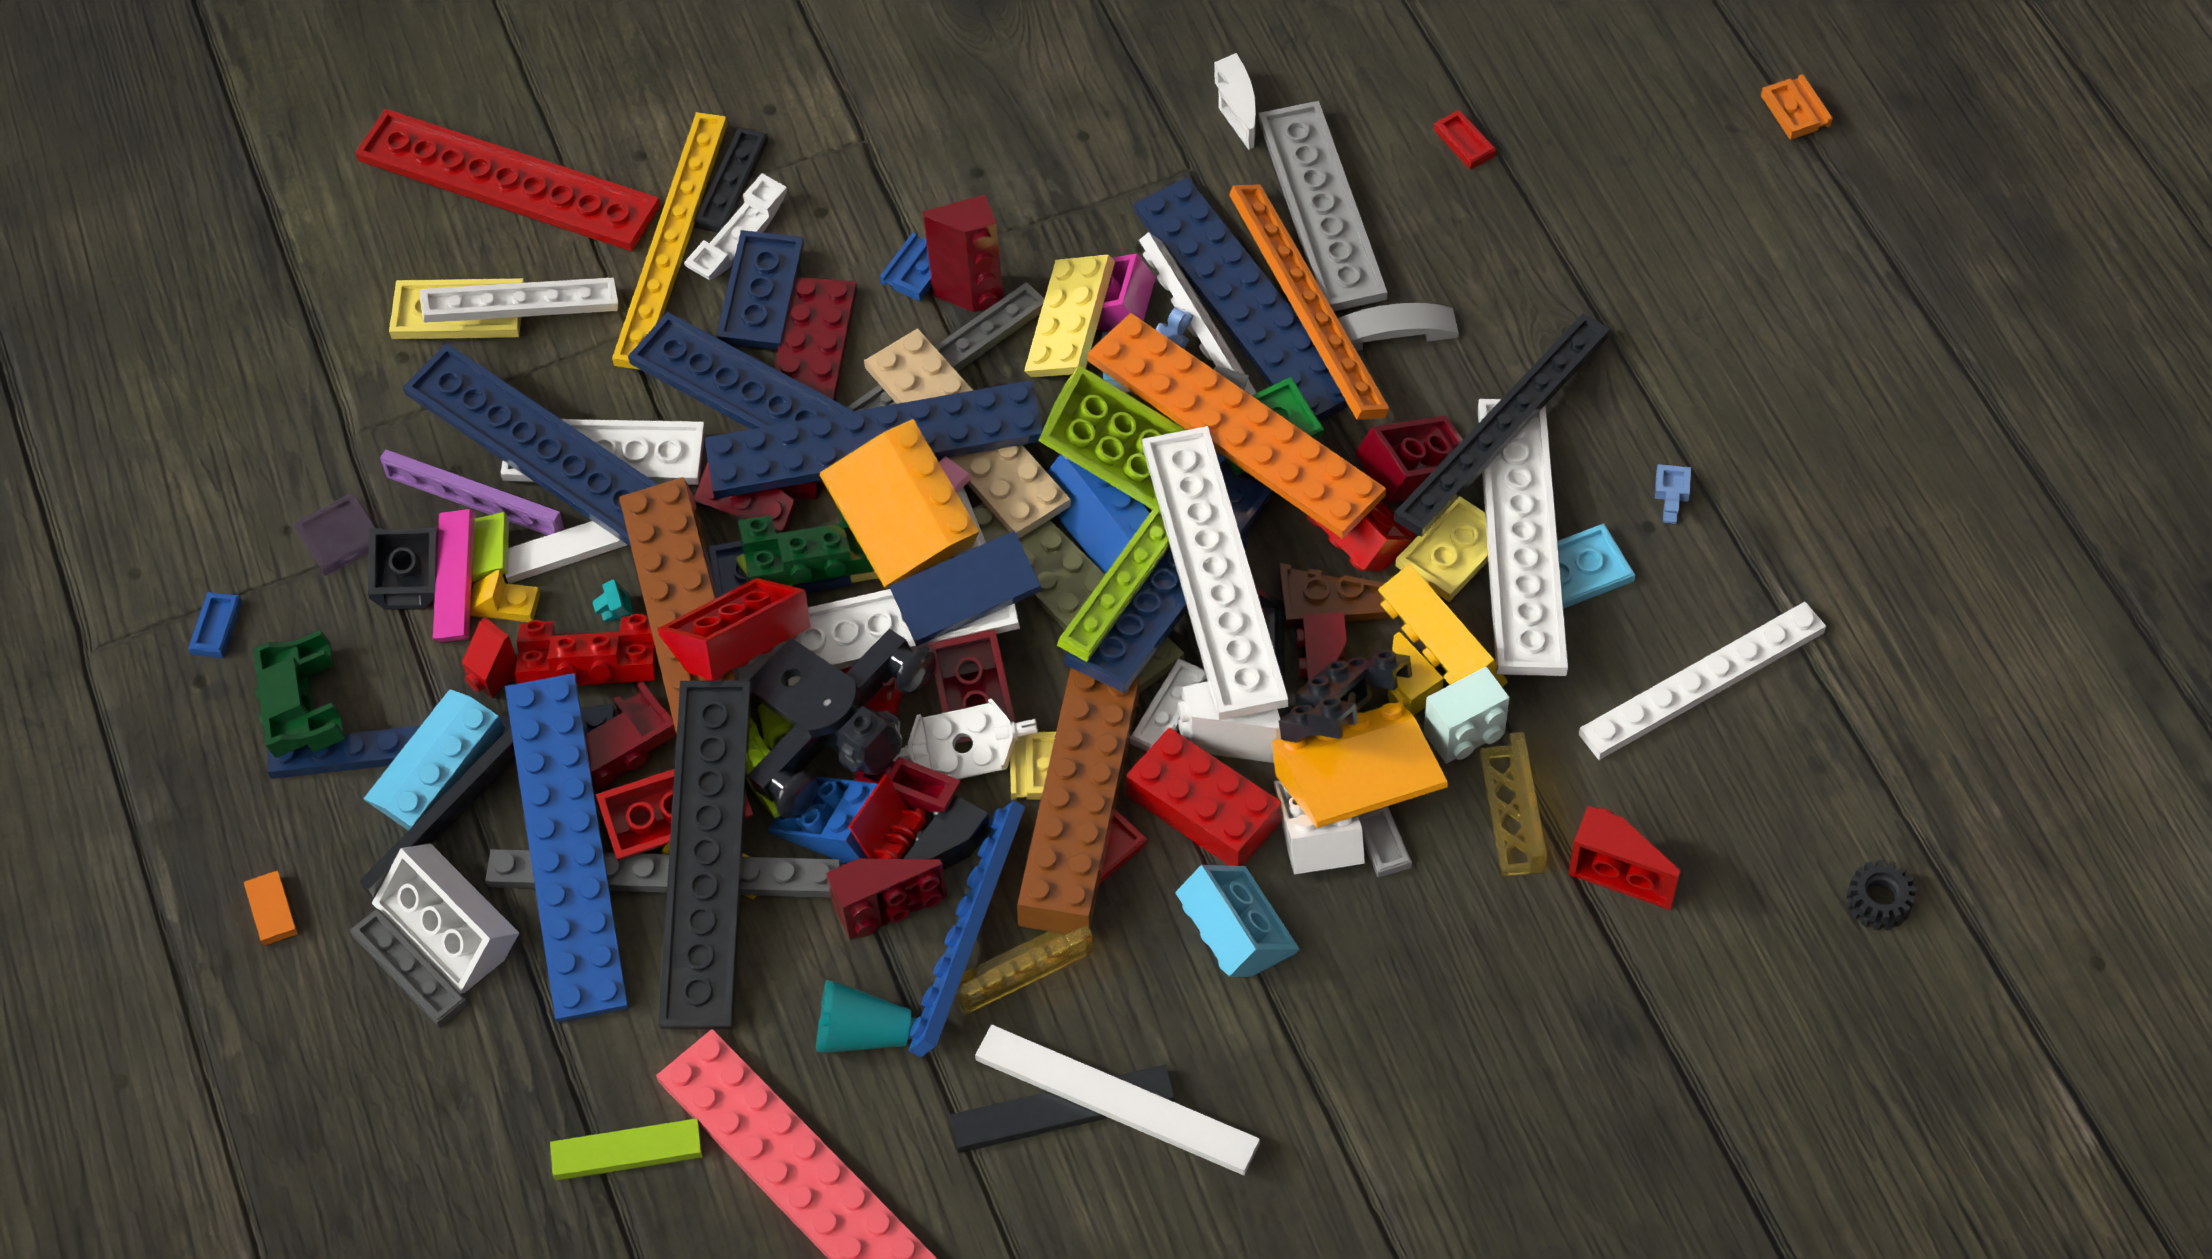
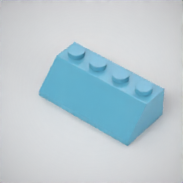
(435, 758)

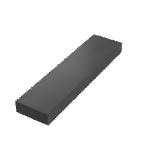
(408, 967)

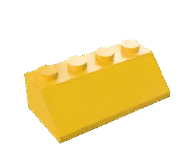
(1435, 626)

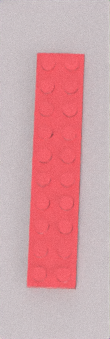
(785, 1156)

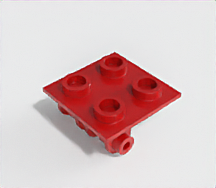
(885, 823)

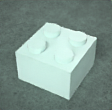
(1466, 715)

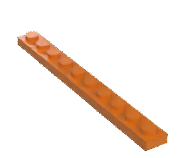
(1309, 302)

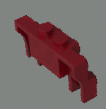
(626, 739)

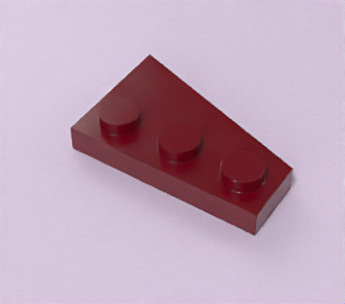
(749, 505)

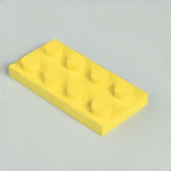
(1069, 315)
(408, 319)

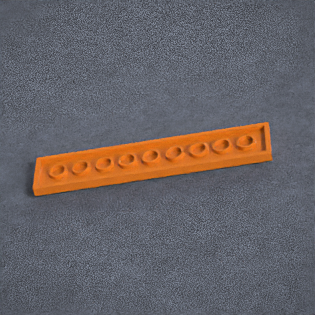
(1238, 424)

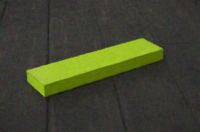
(625, 1149)

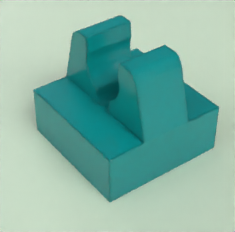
(613, 603)

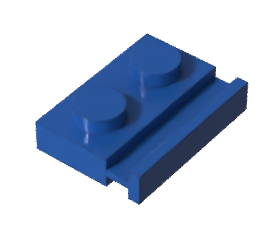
(909, 269)

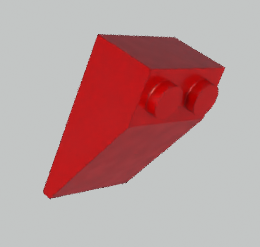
(1621, 859)

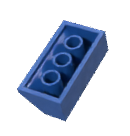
(1099, 515)

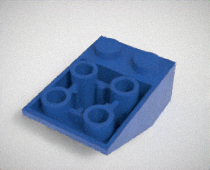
(826, 822)

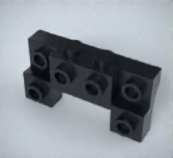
(1339, 693)

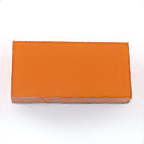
(270, 908)

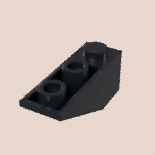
(951, 834)

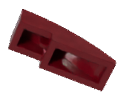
(917, 785)

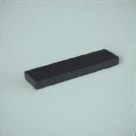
(731, 180)

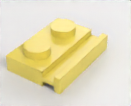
(1030, 764)

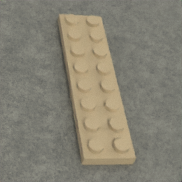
(1003, 478)

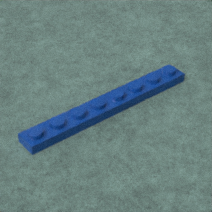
(963, 935)

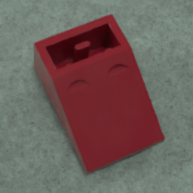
(883, 891)

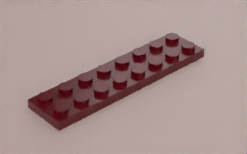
(816, 343)

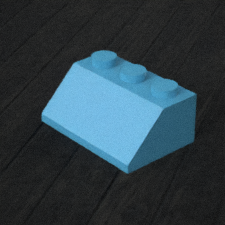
(1235, 919)

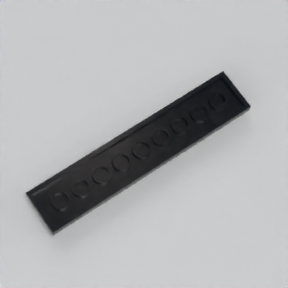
(705, 855)

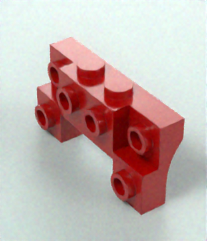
(591, 656)

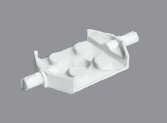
(992, 734)

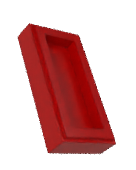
(1464, 139)

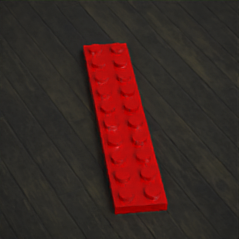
(508, 179)

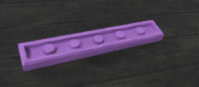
(471, 493)

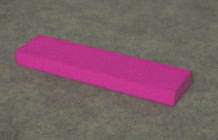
(453, 576)

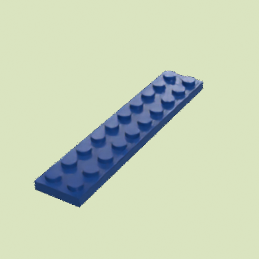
(566, 848)

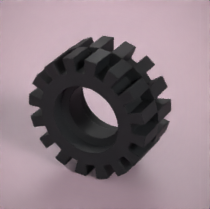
(1881, 913)

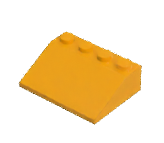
(900, 504)
(1367, 769)

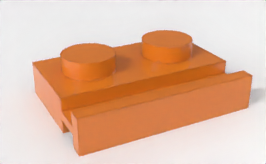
(1796, 107)

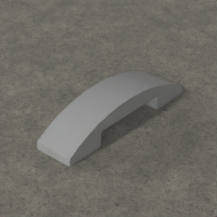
(1400, 321)

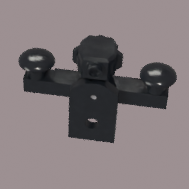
(832, 714)

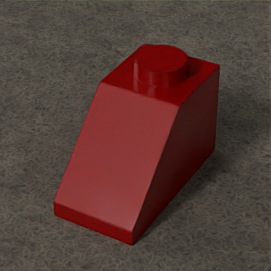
(489, 659)

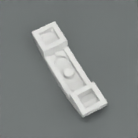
(755, 214)

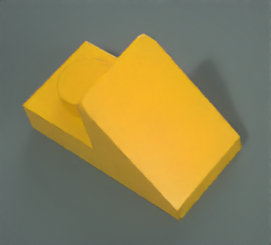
(503, 601)

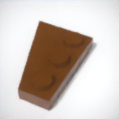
(1322, 594)

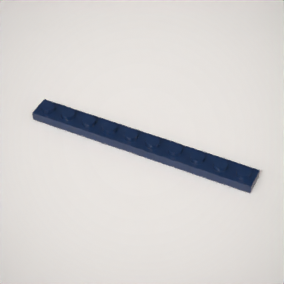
(381, 747)

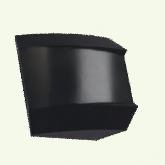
(402, 567)

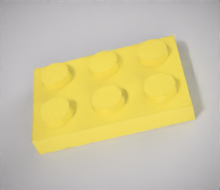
(1450, 549)

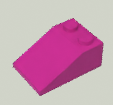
(1127, 291)

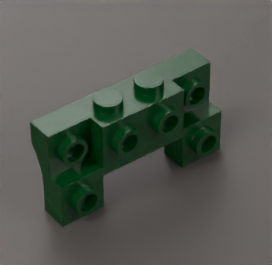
(800, 554)
(287, 698)

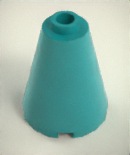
(860, 1021)

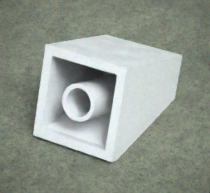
(1235, 737)

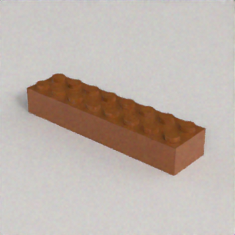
(670, 568)
(1077, 805)

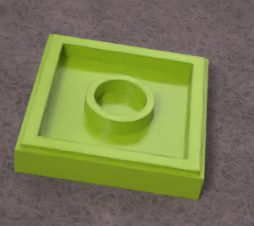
(490, 545)

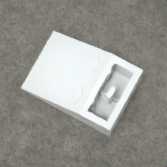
(1321, 847)

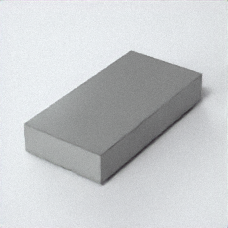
(1384, 842)

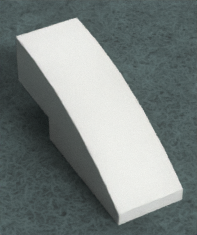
(1236, 97)

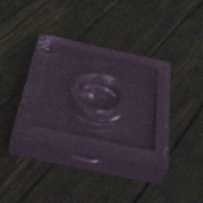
(336, 533)

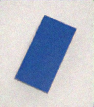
(215, 625)

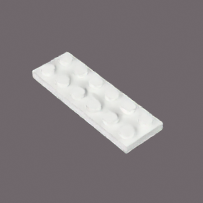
(652, 447)

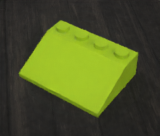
(1104, 433)

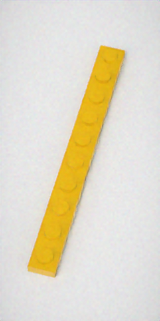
(671, 234)

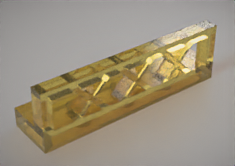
(1527, 806)
(1021, 967)

